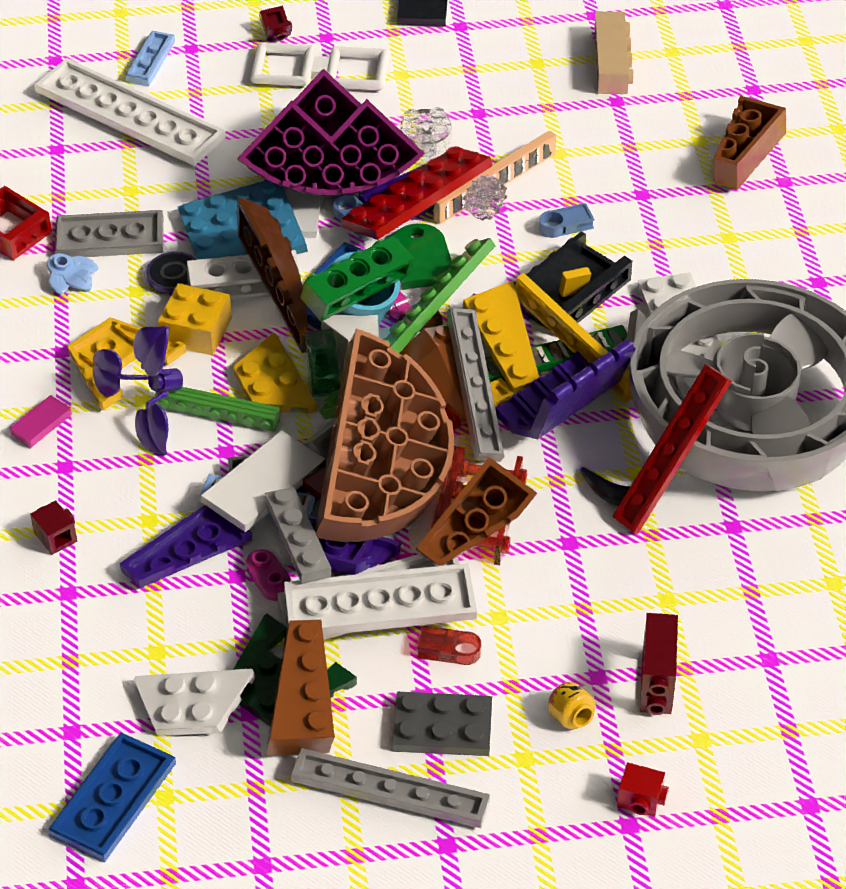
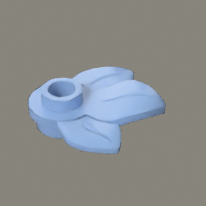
(73, 272)

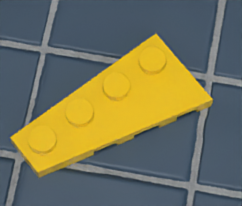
(505, 334)

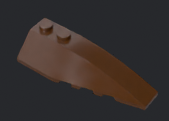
(274, 263)

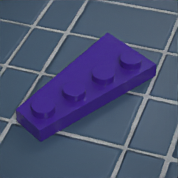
(182, 546)

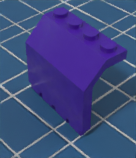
(563, 392)

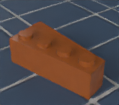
(748, 140)
(302, 694)

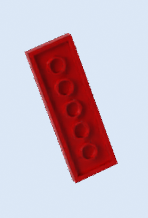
(416, 192)

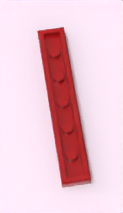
(671, 448)

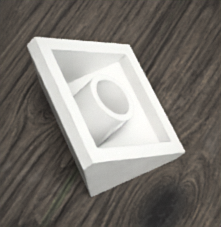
(344, 328)

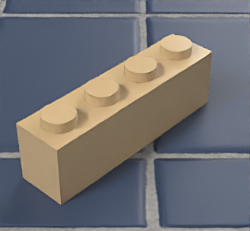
(612, 54)

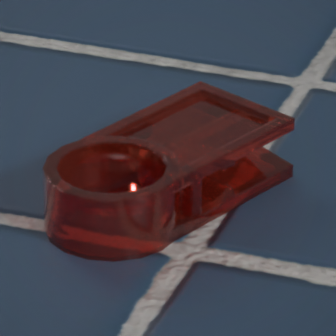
(440, 645)

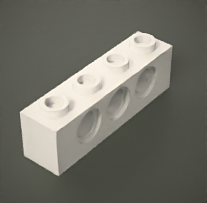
(228, 275)

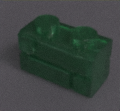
(322, 362)

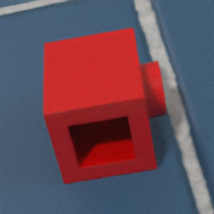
(642, 790)

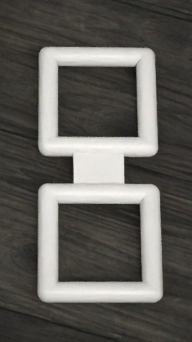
(314, 64)

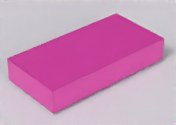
(40, 421)

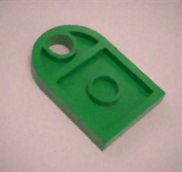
(429, 253)

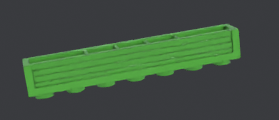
(222, 408)

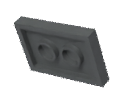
(442, 723)

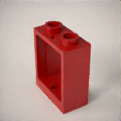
(33, 229)

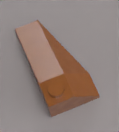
(435, 355)
(481, 509)

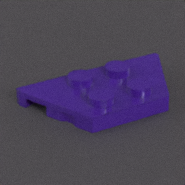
(358, 556)

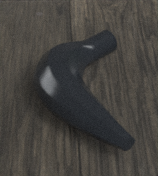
(607, 490)

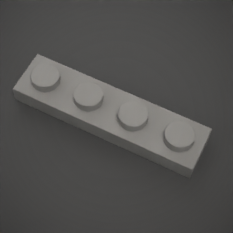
(298, 535)

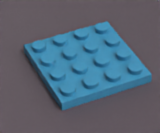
(213, 220)

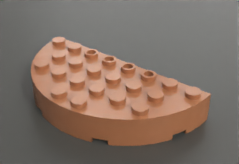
(385, 445)

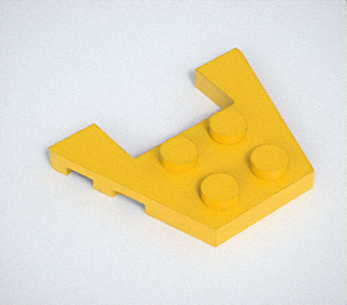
(118, 337)

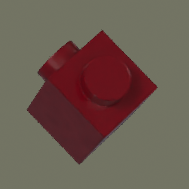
(54, 527)

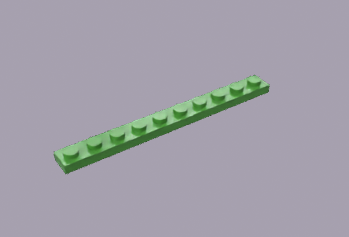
(430, 302)

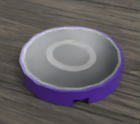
(167, 271)

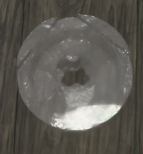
(429, 131)

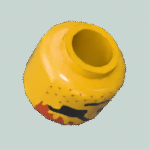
(571, 705)

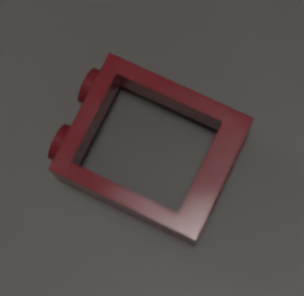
(659, 663)

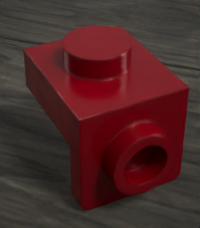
(275, 23)

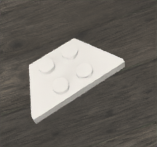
(192, 700)

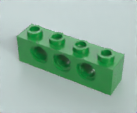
(356, 277)

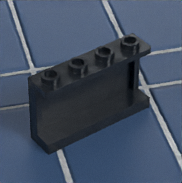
(605, 279)

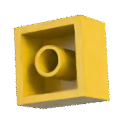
(197, 317)

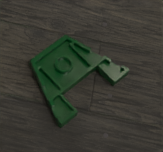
(260, 695)

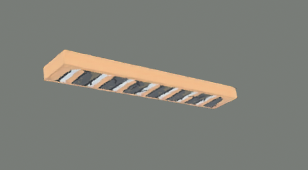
(505, 170)

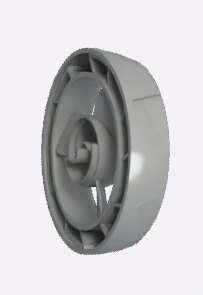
(764, 376)

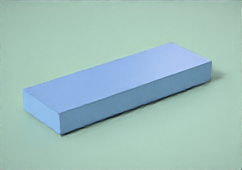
(150, 58)

